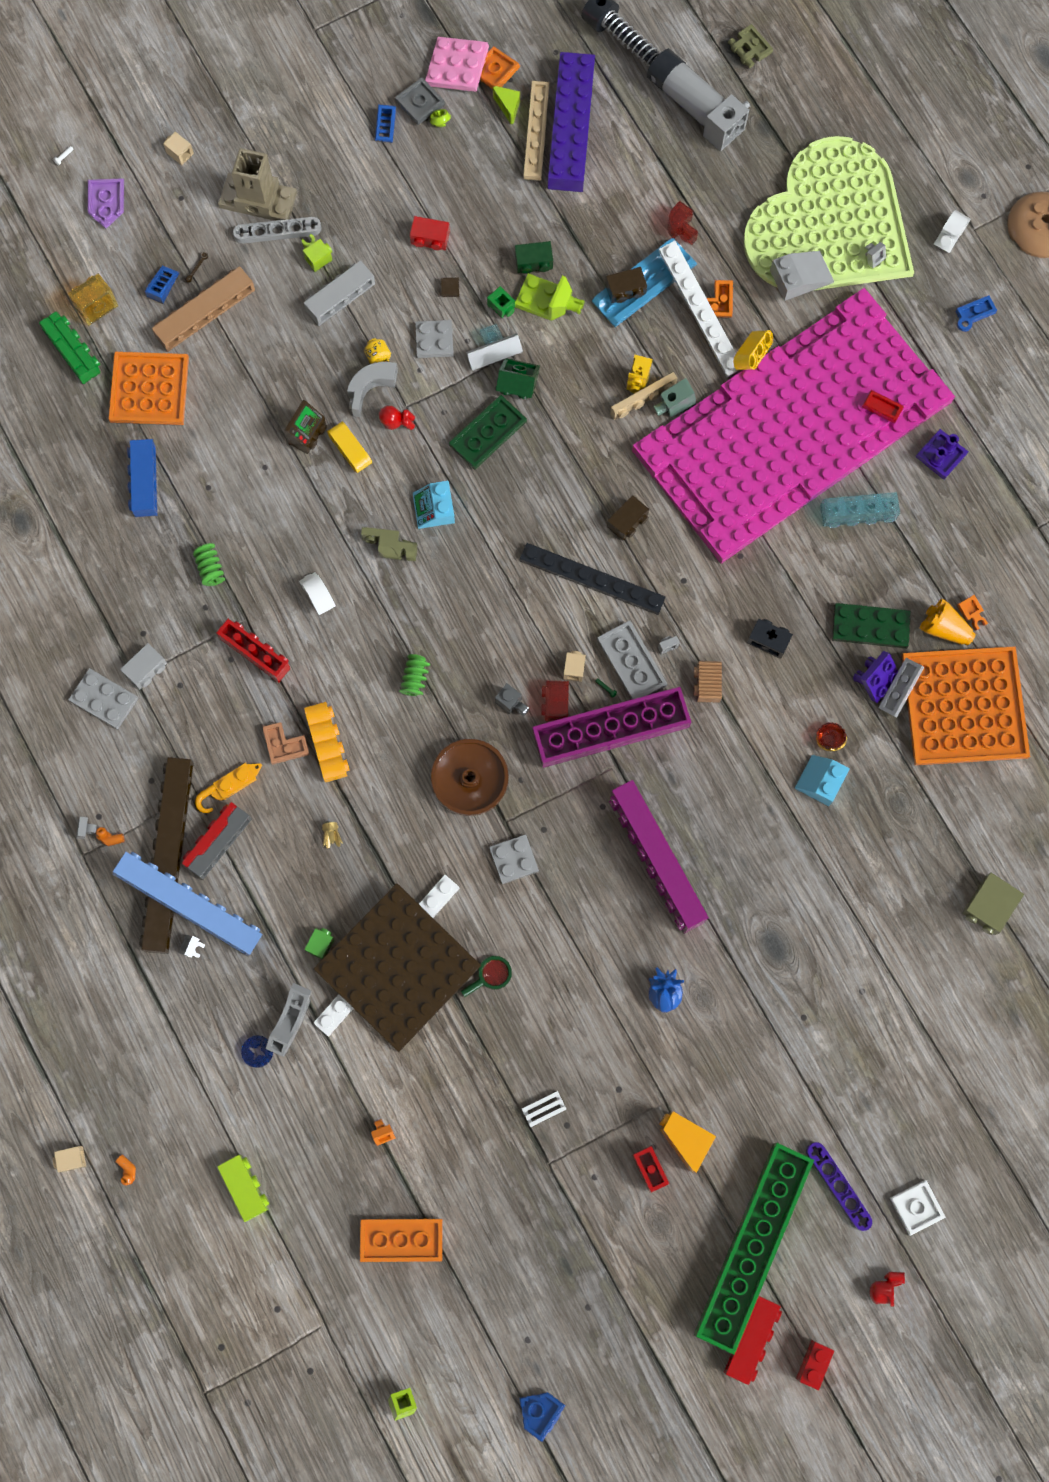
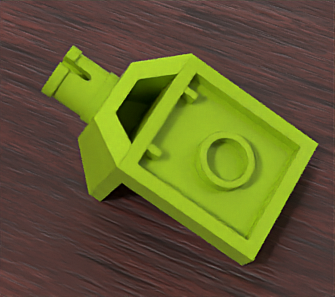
(547, 298)

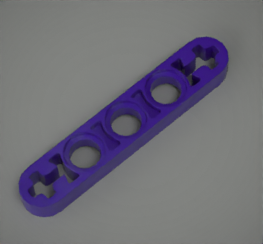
(847, 1193)

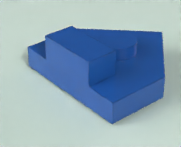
(540, 1413)

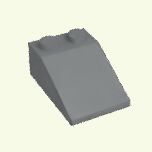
(800, 273)

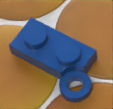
(974, 312)

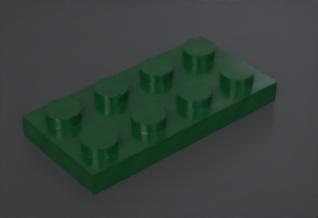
(487, 432)
(871, 625)

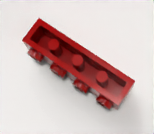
(253, 650)

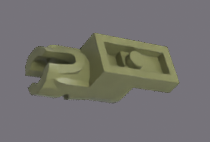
(390, 543)

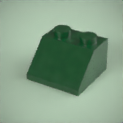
(517, 378)

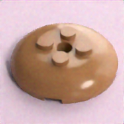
(1026, 224)

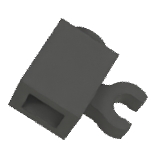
(510, 699)

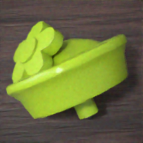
(440, 117)

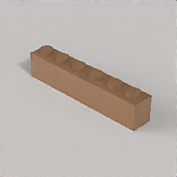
(203, 308)

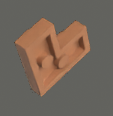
(282, 749)

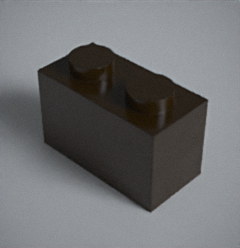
(626, 285)
(628, 518)

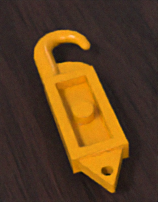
(228, 785)

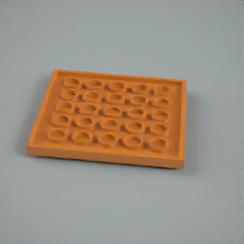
(967, 707)

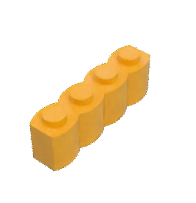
(325, 741)

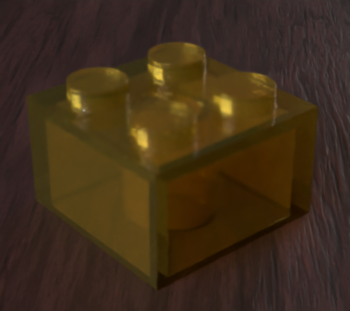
(93, 299)

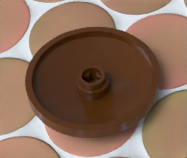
(465, 760)

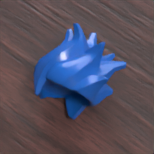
(665, 991)

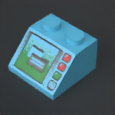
(434, 505)

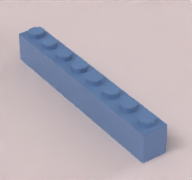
(187, 903)

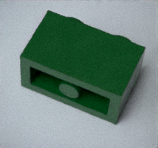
(534, 257)

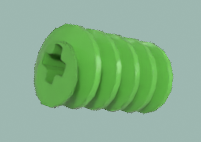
(206, 565)
(413, 676)

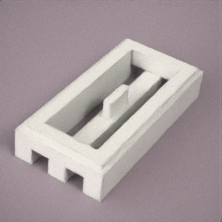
(559, 1101)

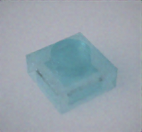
(490, 334)

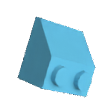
(822, 779)

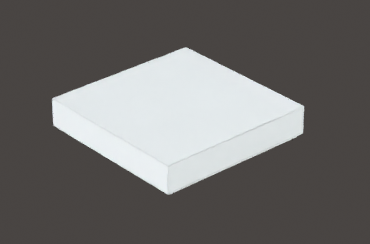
(917, 1207)

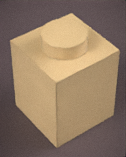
(178, 148)
(574, 666)
(69, 1159)

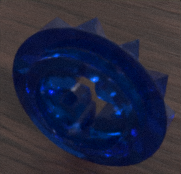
(248, 1055)

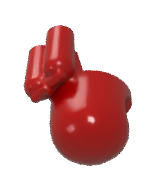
(393, 418)
(883, 1291)

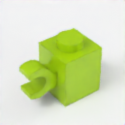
(316, 253)

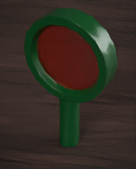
(493, 973)

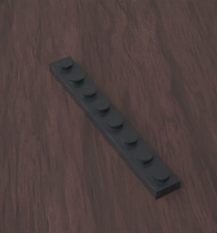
(592, 578)

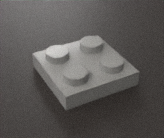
(434, 339)
(514, 859)

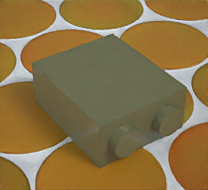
(992, 904)

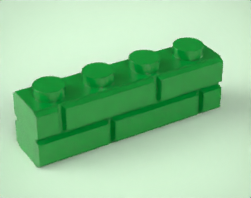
(70, 348)

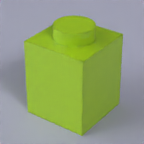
(402, 1404)

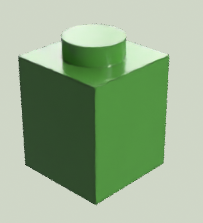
(320, 943)

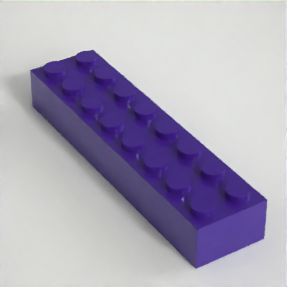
(571, 122)

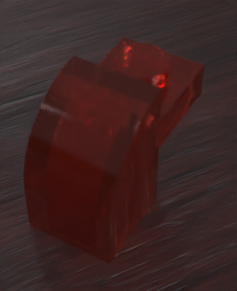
(679, 221)

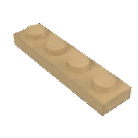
(638, 399)

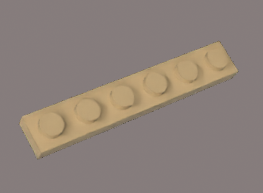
(536, 130)

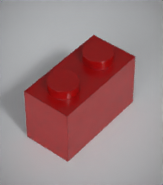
(429, 233)
(650, 1169)
(815, 1365)

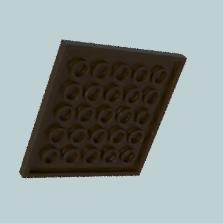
(397, 967)

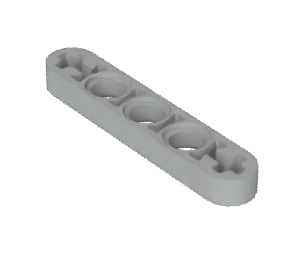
(268, 227)

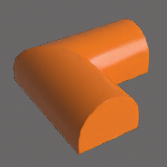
(723, 299)

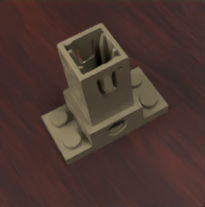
(254, 190)

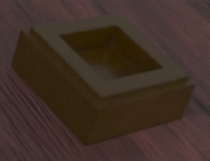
(450, 287)

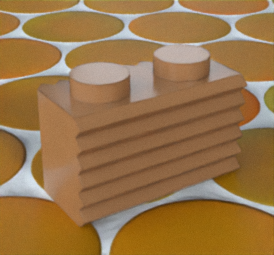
(708, 681)

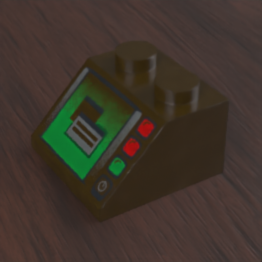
(305, 427)

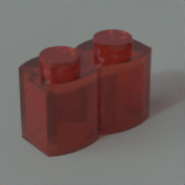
(556, 700)

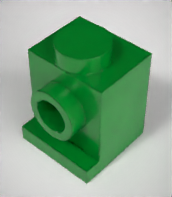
(498, 298)

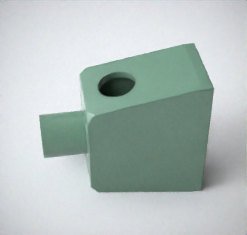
(676, 399)

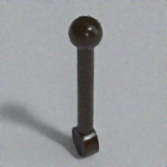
(204, 255)

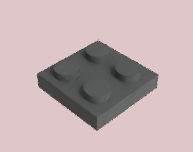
(419, 101)

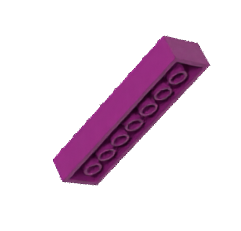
(611, 727)
(658, 856)

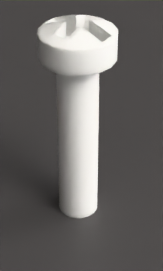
(58, 160)

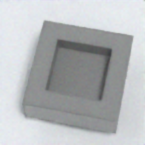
(668, 644)

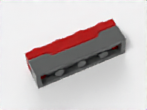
(217, 840)

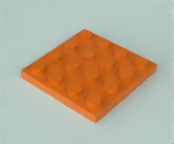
(148, 388)

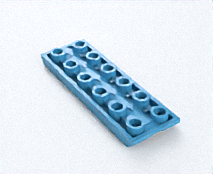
(657, 280)

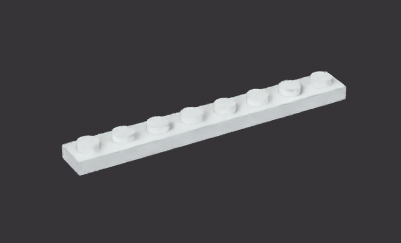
(699, 307)

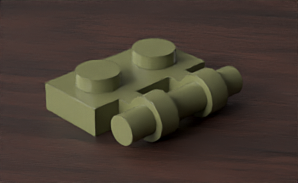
(754, 42)

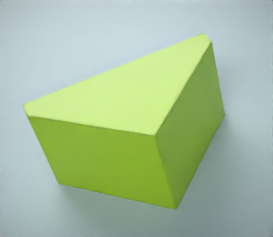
(508, 101)

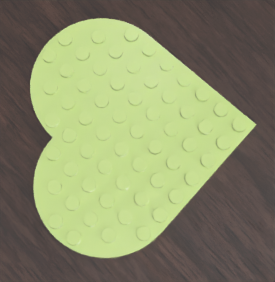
(837, 205)

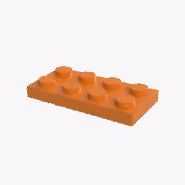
(401, 1240)

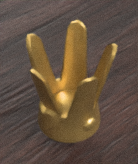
(331, 834)

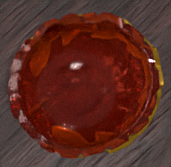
(831, 737)

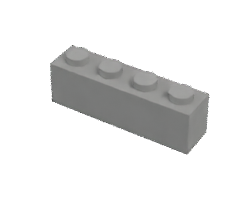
(339, 293)

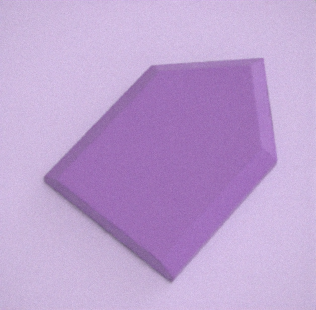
(105, 200)

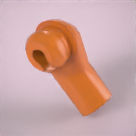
(107, 838)
(128, 1170)

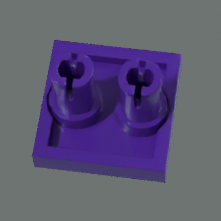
(942, 453)
(878, 676)

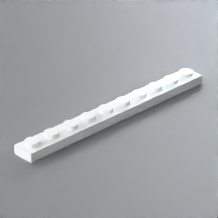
(432, 904)

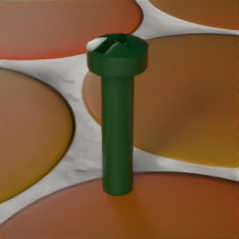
(612, 693)

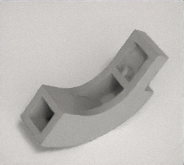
(367, 378)
(290, 1020)

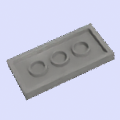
(632, 661)

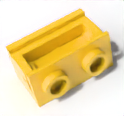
(640, 374)

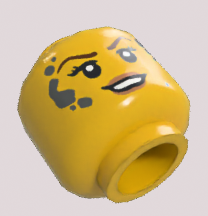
(377, 351)

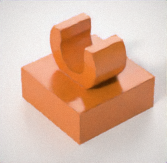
(383, 1133)

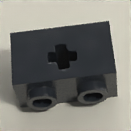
(760, 640)

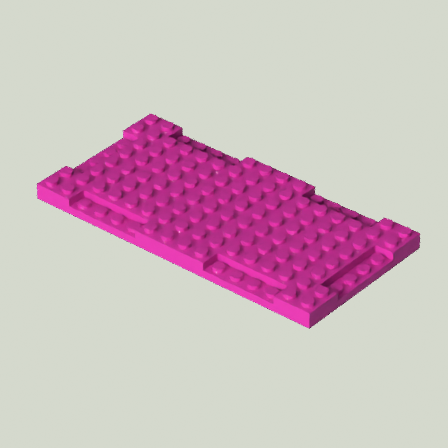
(790, 426)

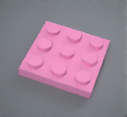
(457, 64)

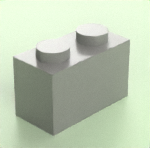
(144, 666)

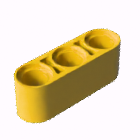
(753, 350)
(349, 447)

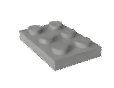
(103, 698)

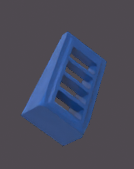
(385, 109)
(164, 291)

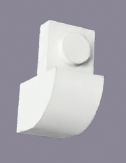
(952, 231)
(317, 593)

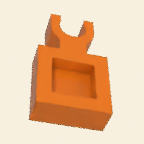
(970, 609)

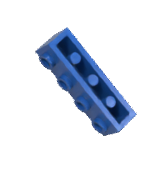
(143, 478)

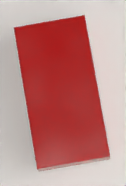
(883, 406)

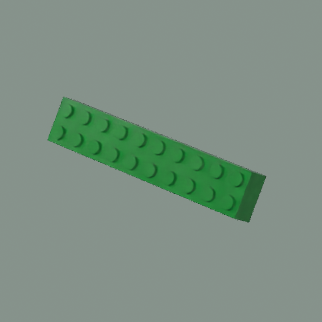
(753, 1248)

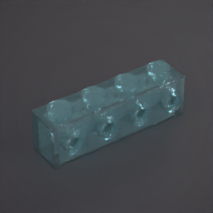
(860, 509)

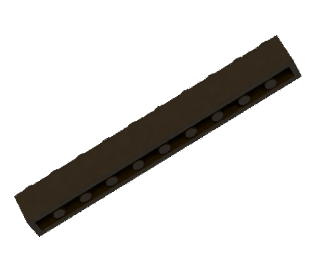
(168, 850)

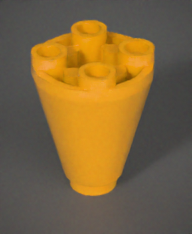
(947, 624)

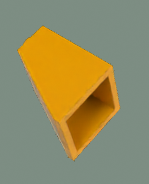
(686, 1139)

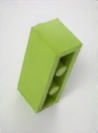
(244, 1187)

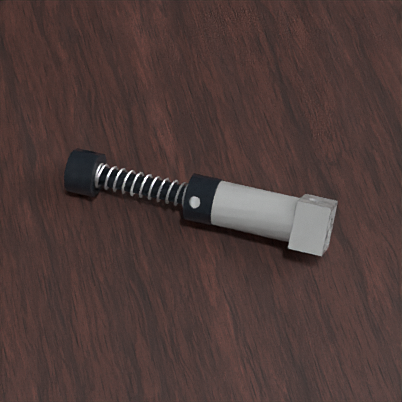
(721, 117)

